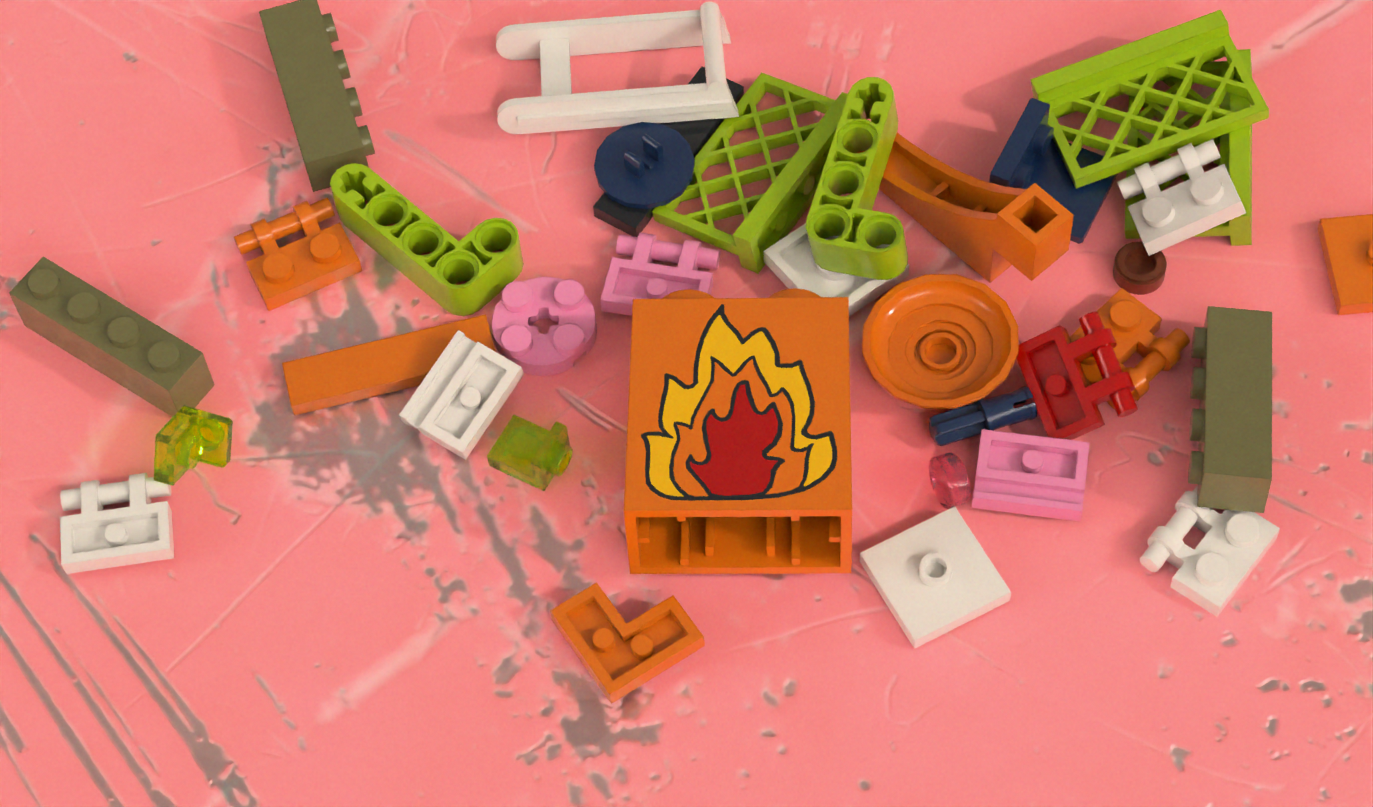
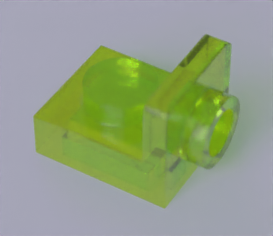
(191, 438)
(531, 452)

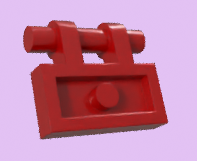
(1059, 383)

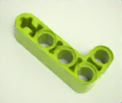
(861, 174)
(417, 233)

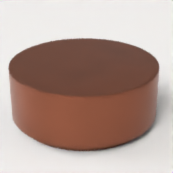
(1137, 270)

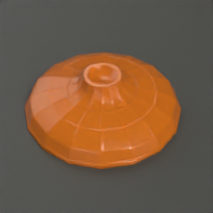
(940, 341)

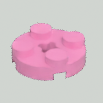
(539, 299)

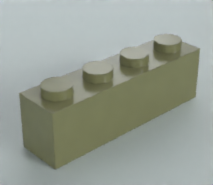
(315, 90)
(111, 338)
(1233, 409)

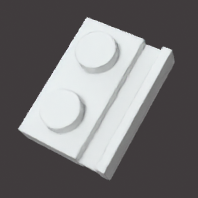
(461, 394)

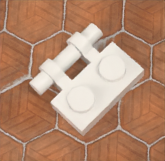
(1187, 207)
(116, 535)
(1221, 559)

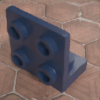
(1034, 158)

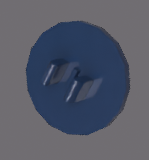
(644, 165)

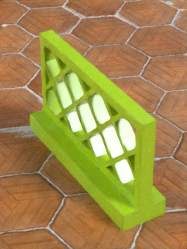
(1133, 71)
(1234, 152)
(790, 193)

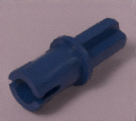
(982, 414)

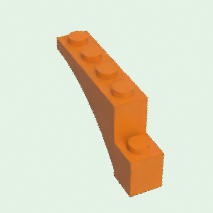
(976, 218)

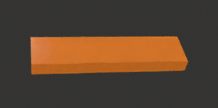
(374, 366)

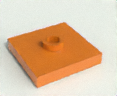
(1349, 261)

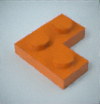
(623, 653)

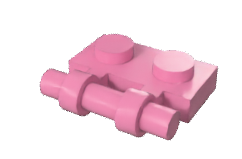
(646, 280)

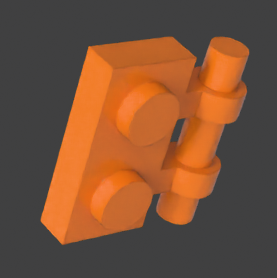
(304, 264)
(1134, 332)

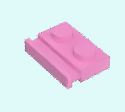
(1031, 475)

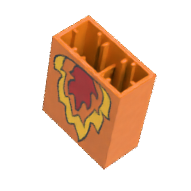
(739, 435)

